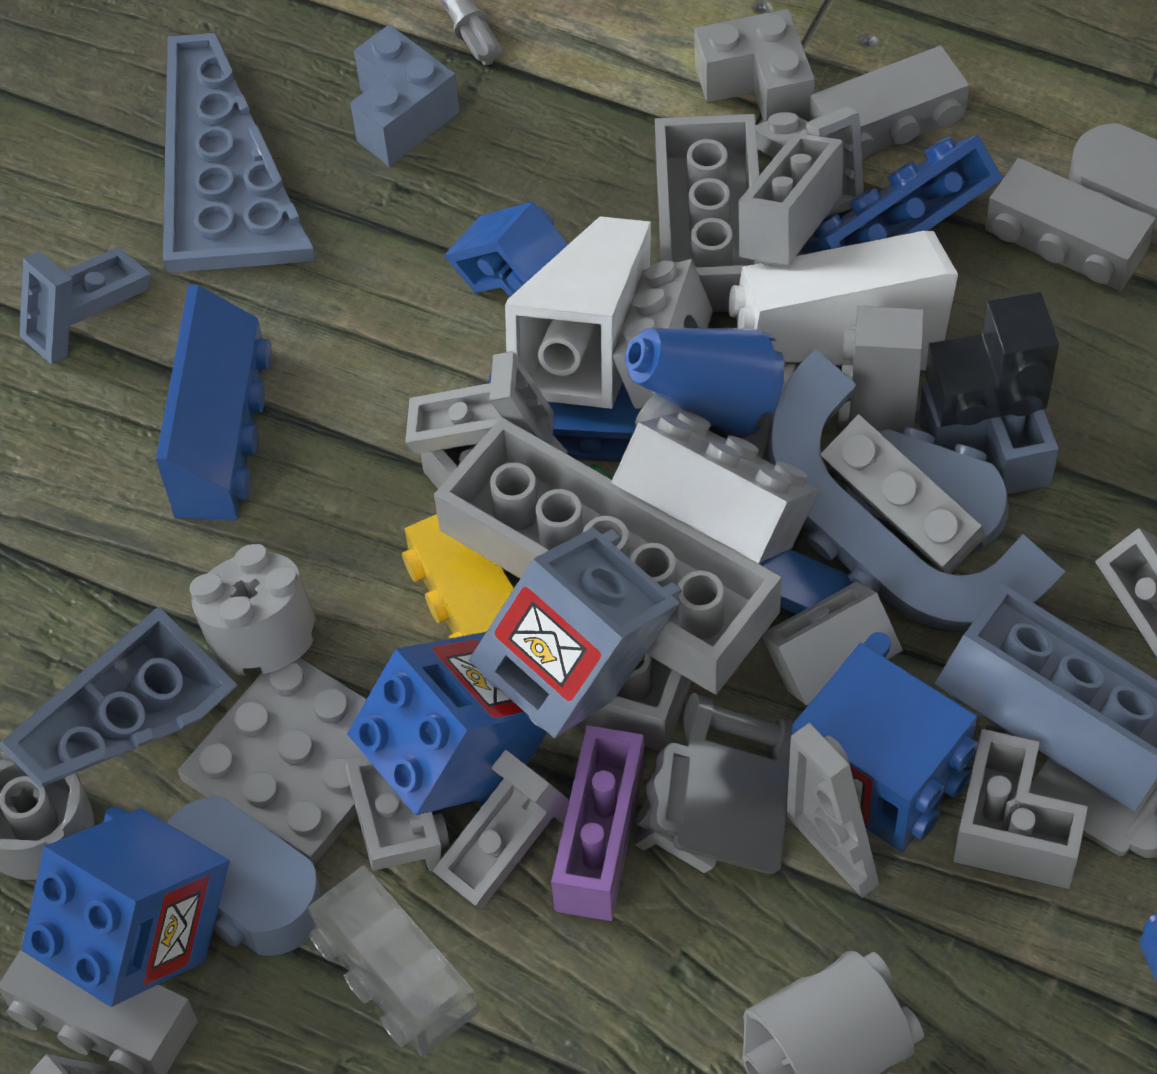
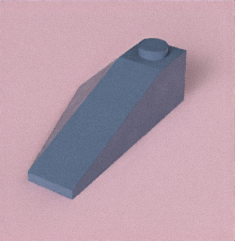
(125, 699)

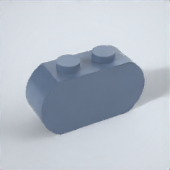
(959, 474)
(265, 881)

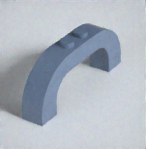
(860, 542)

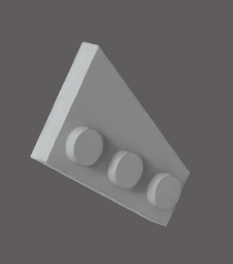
(827, 808)

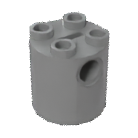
(831, 1023)

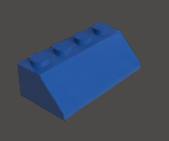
(212, 408)

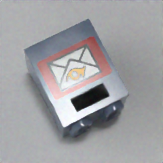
(573, 630)

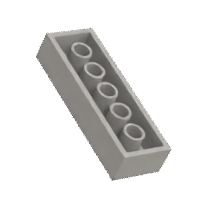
(526, 497)

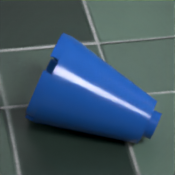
(712, 372)

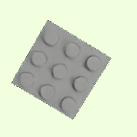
(284, 756)

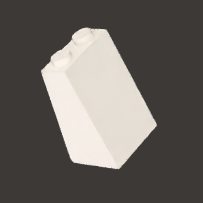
(820, 291)
(574, 310)

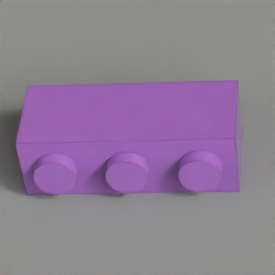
(598, 823)

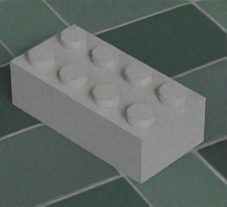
(701, 176)

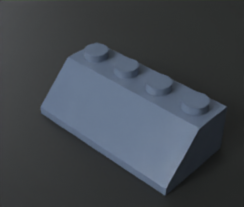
(1059, 690)

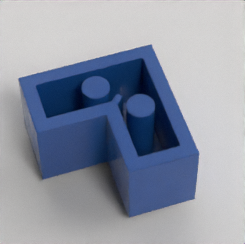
(506, 248)

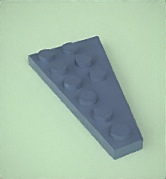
(220, 181)

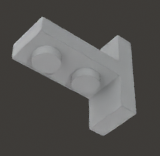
(839, 124)
(468, 413)
(501, 831)

